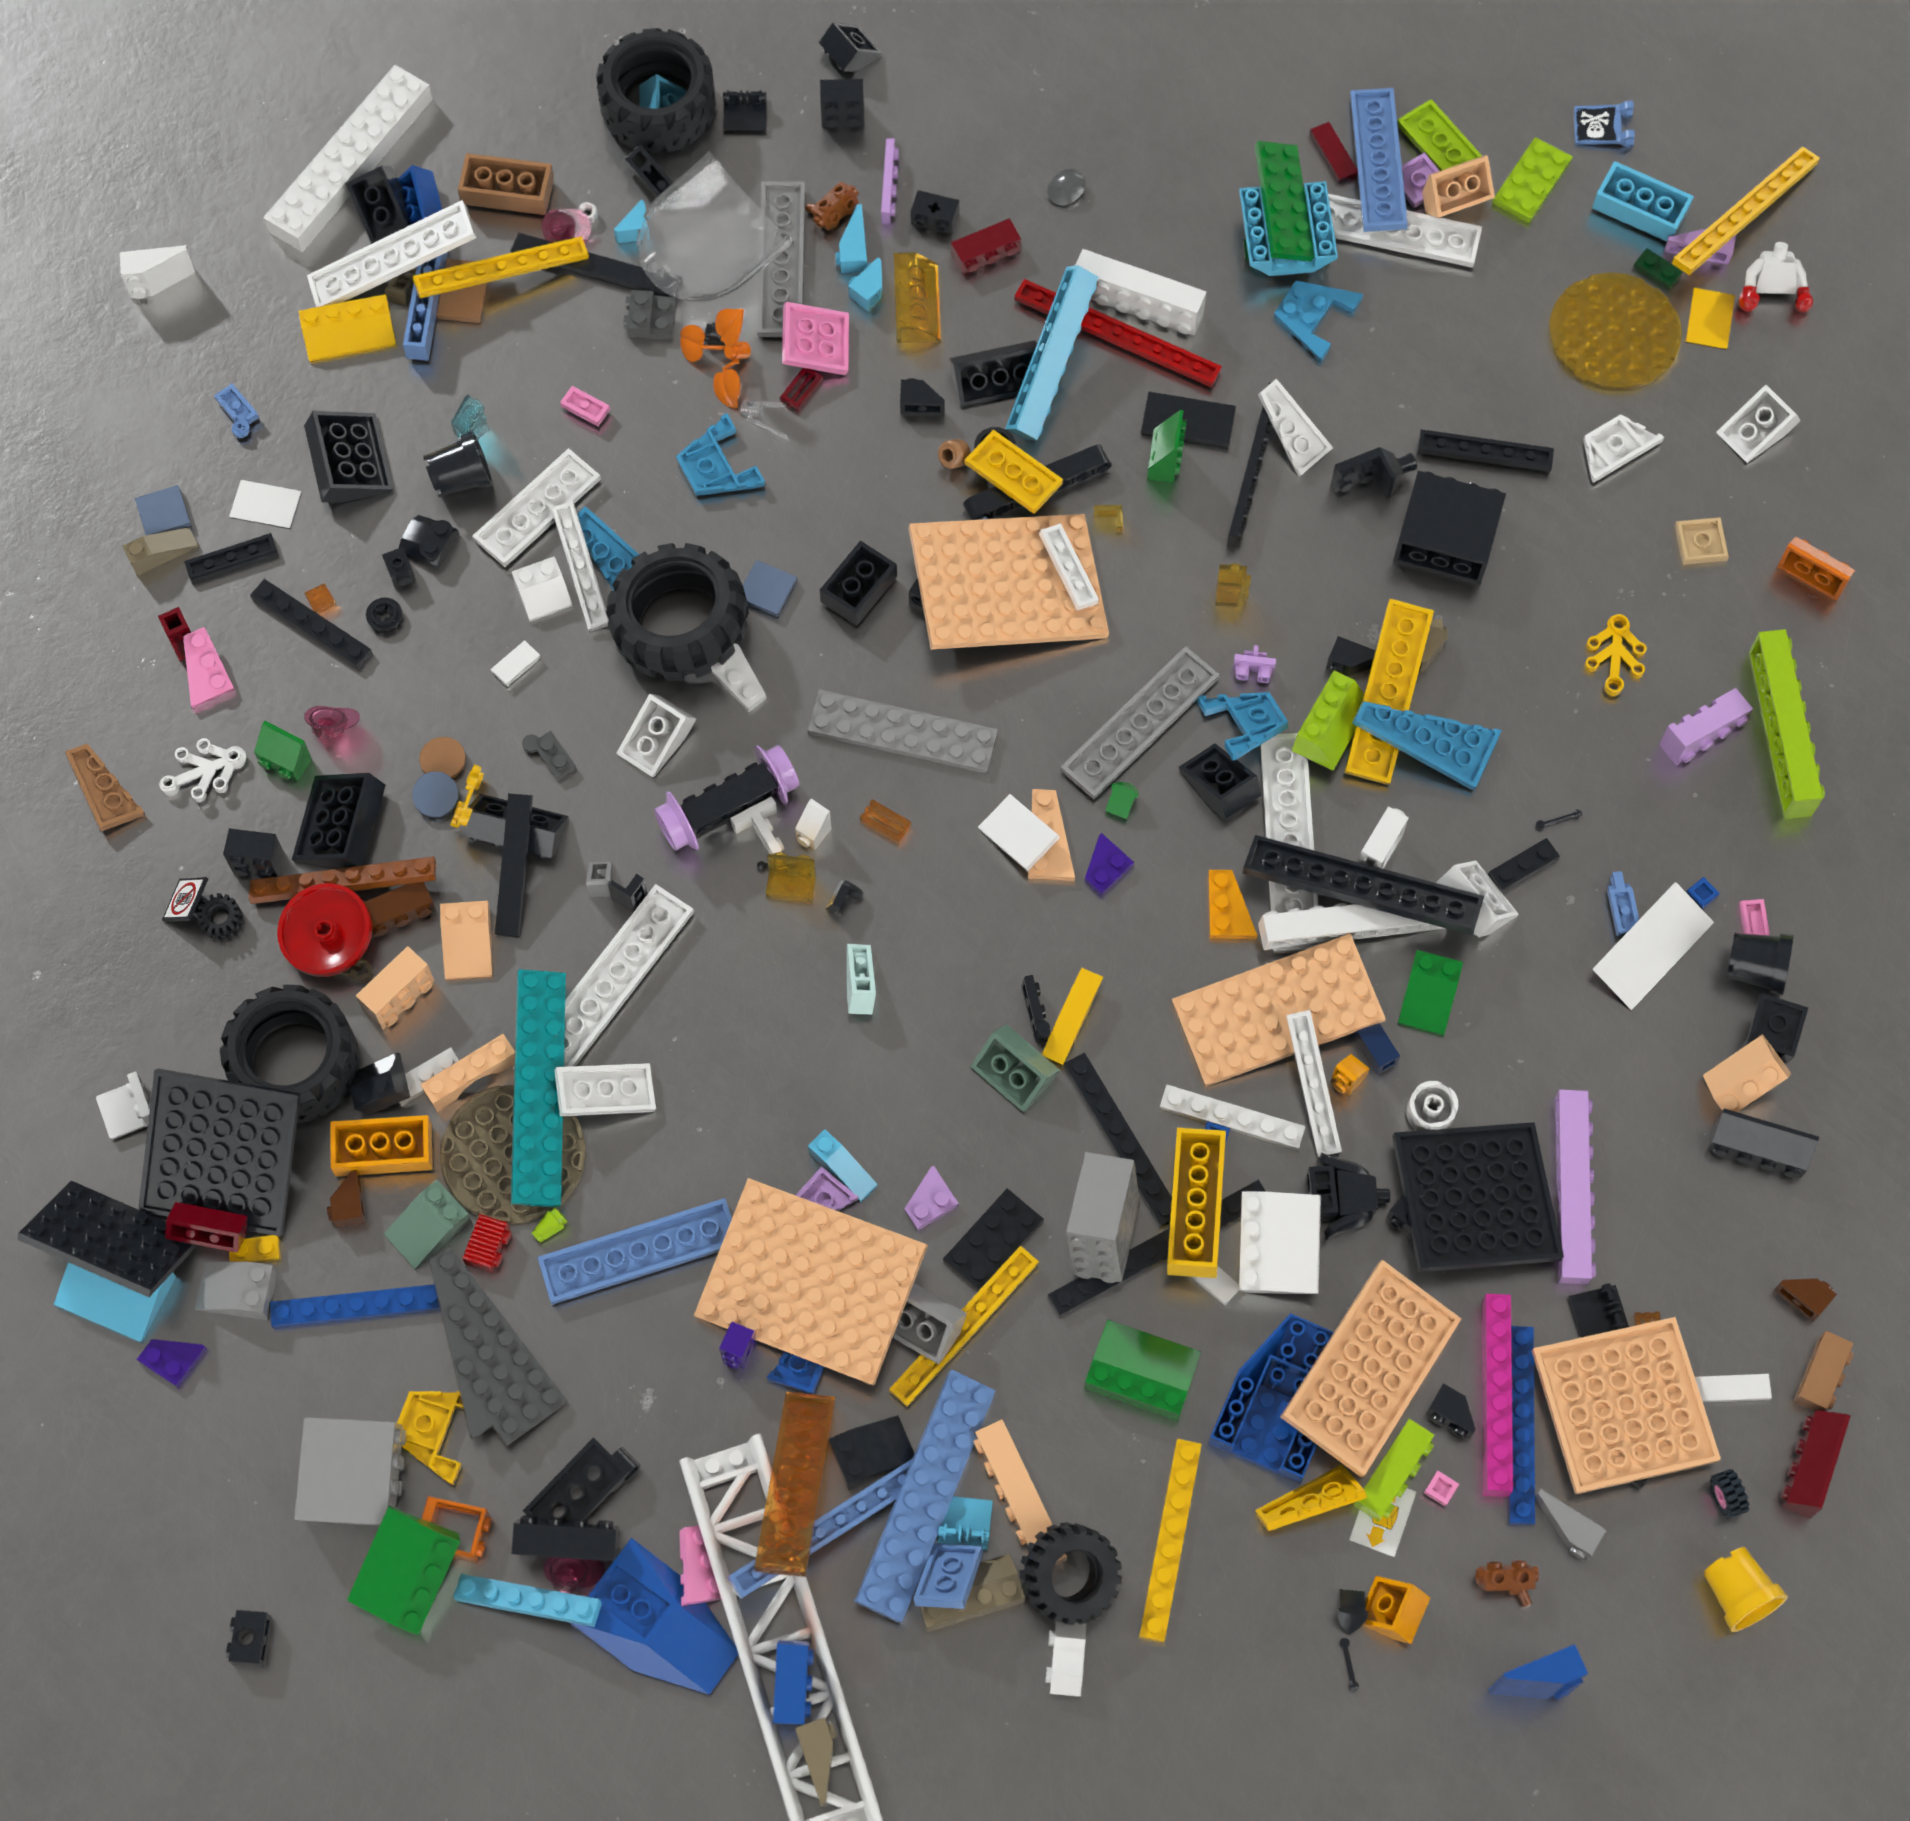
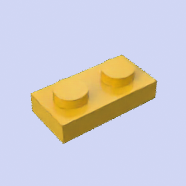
(258, 1250)

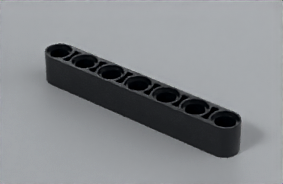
(1071, 469)

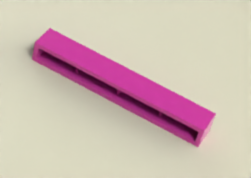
(1497, 1395)

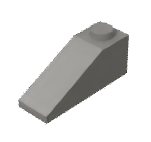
(1573, 1528)

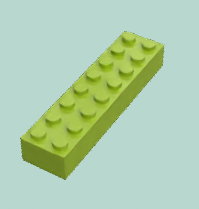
(1786, 724)

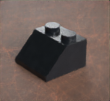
(849, 47)
(379, 1085)

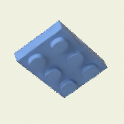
(948, 1576)

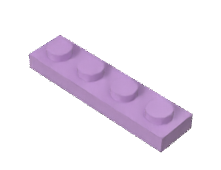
(889, 188)

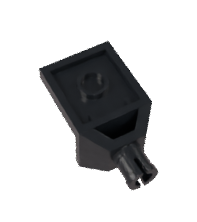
(1373, 464)
(1779, 1023)

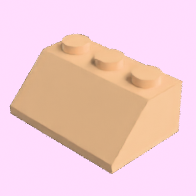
(1458, 187)
(1746, 1075)

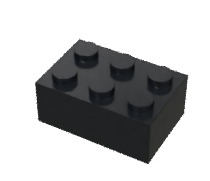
(858, 583)

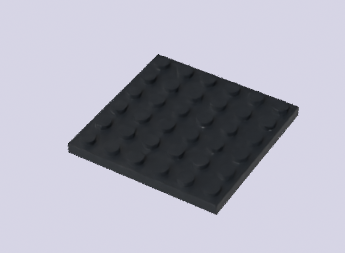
(219, 1148)
(1477, 1197)

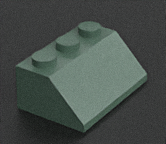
(1014, 1067)

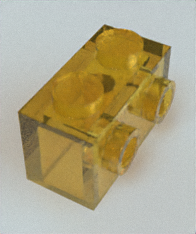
(1232, 585)

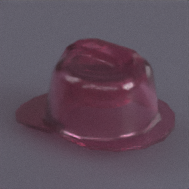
(565, 225)
(330, 721)
(571, 1574)

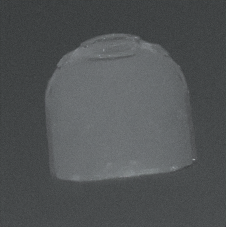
(706, 235)

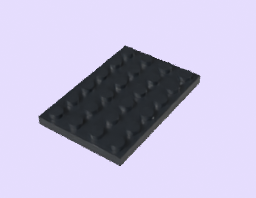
(106, 1238)

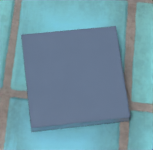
(163, 511)
(768, 588)

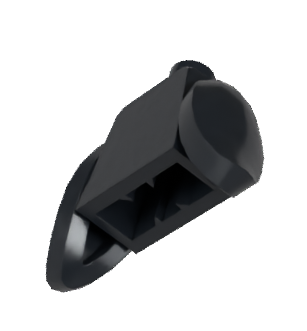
(1355, 1194)

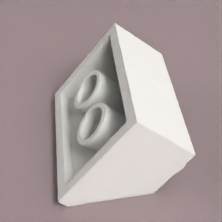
(1495, 907)

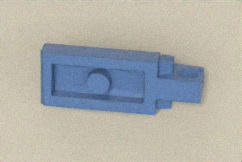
(1622, 904)

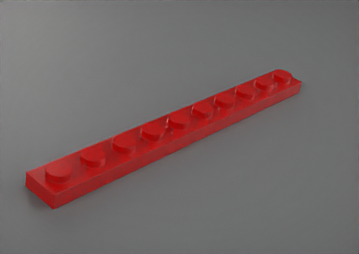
(1127, 337)

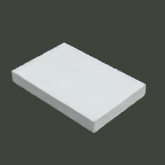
(1018, 832)

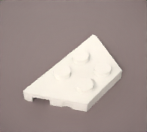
(1616, 445)

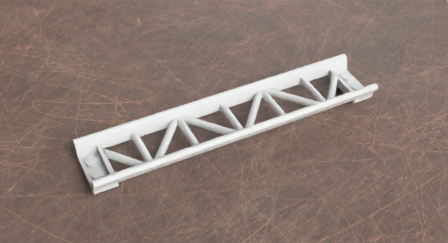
(738, 1464)

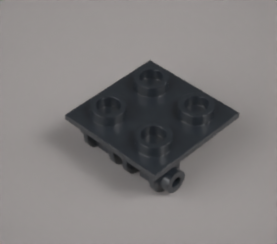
(744, 110)
(1598, 1311)

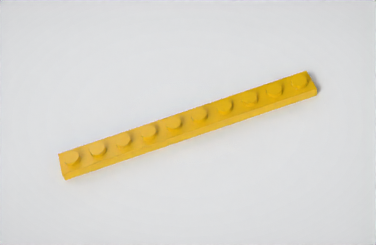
(1745, 211)

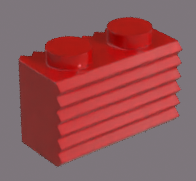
(486, 1243)

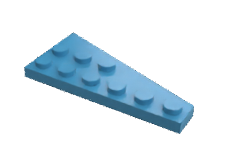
(1439, 742)

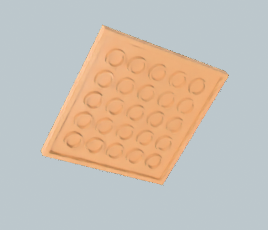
(1625, 1405)

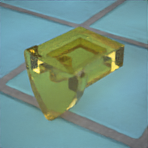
(1110, 511)

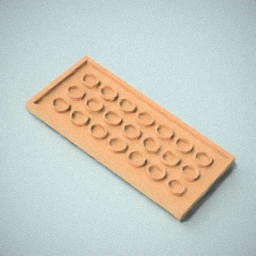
(1244, 1019)
(1371, 1368)

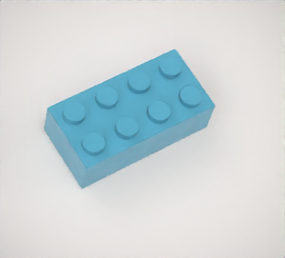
(1642, 201)

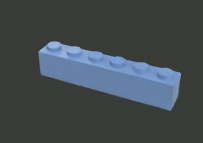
(422, 316)

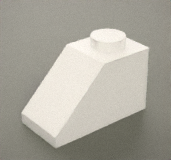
(813, 825)

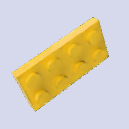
(1013, 471)

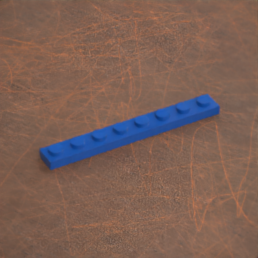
(354, 1306)
(1522, 1499)

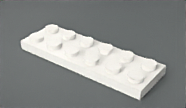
(531, 511)

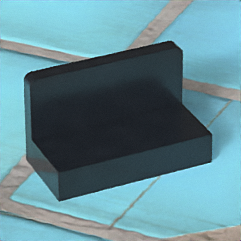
(631, 895)

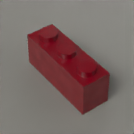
(986, 246)
(206, 1227)

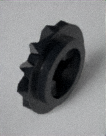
(378, 607)

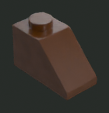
(347, 1203)
(1807, 1295)

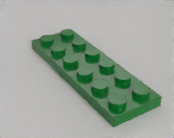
(1284, 201)

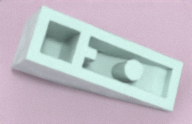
(860, 979)

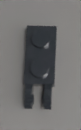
(1035, 1010)

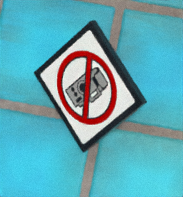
(185, 899)

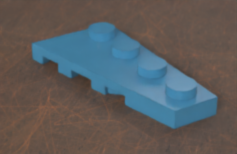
(605, 546)

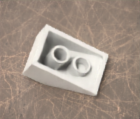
(154, 270)
(1758, 424)
(655, 734)

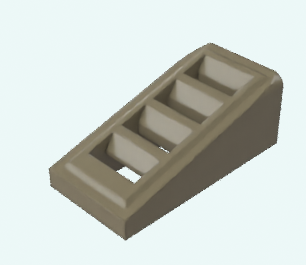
(399, 294)

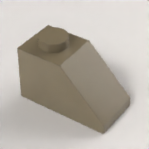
(1434, 643)

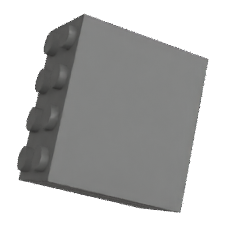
(1103, 1217)
(349, 1470)

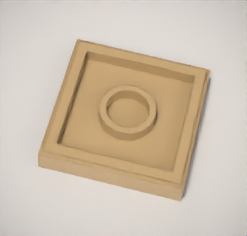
(1701, 541)

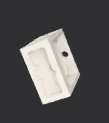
(1384, 838)

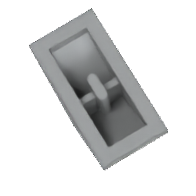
(597, 878)

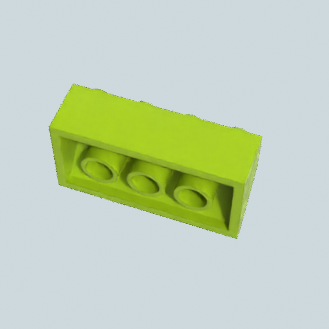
(1329, 723)

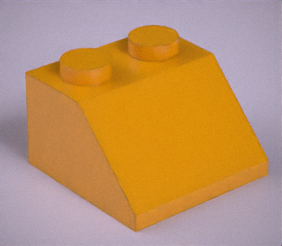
(1395, 1608)

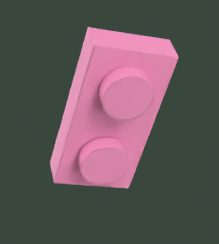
(585, 406)

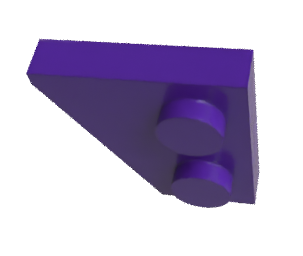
(1106, 865)
(171, 1359)

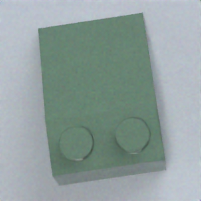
(427, 1224)

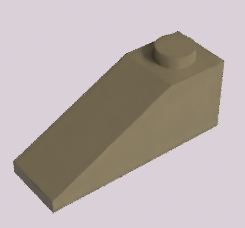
(158, 549)
(818, 1752)

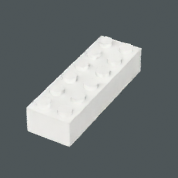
(1145, 293)

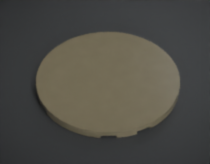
(479, 1157)

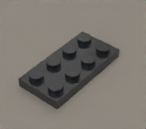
(993, 1239)

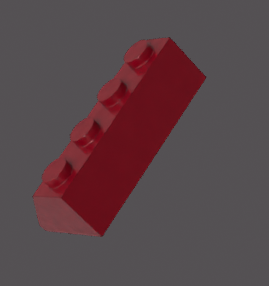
(1814, 1463)

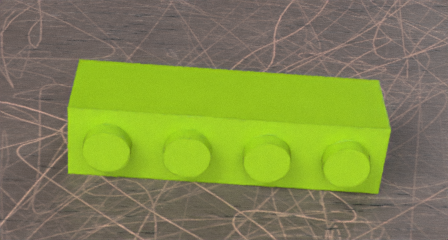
(1394, 1469)

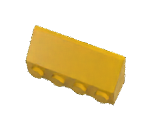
(347, 328)

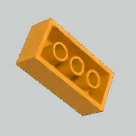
(381, 1145)

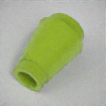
(549, 1225)

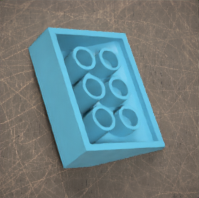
(109, 1302)

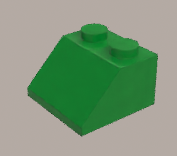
(281, 752)

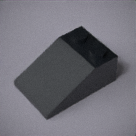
(379, 202)
(1221, 781)
(871, 1451)

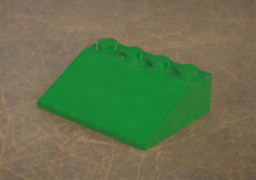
(1142, 1370)
(404, 1569)

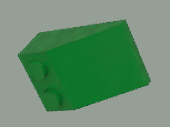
(1430, 992)

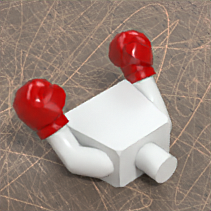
(1776, 273)

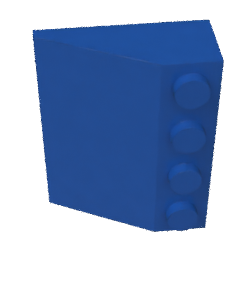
(1545, 1677)

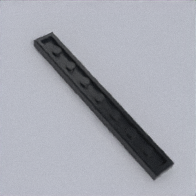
(598, 267)

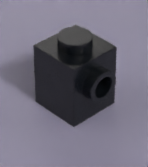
(398, 567)

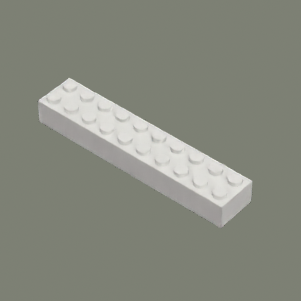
(348, 154)

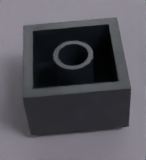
(842, 102)
(253, 853)

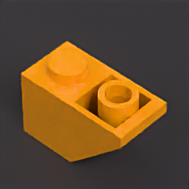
(1349, 1075)

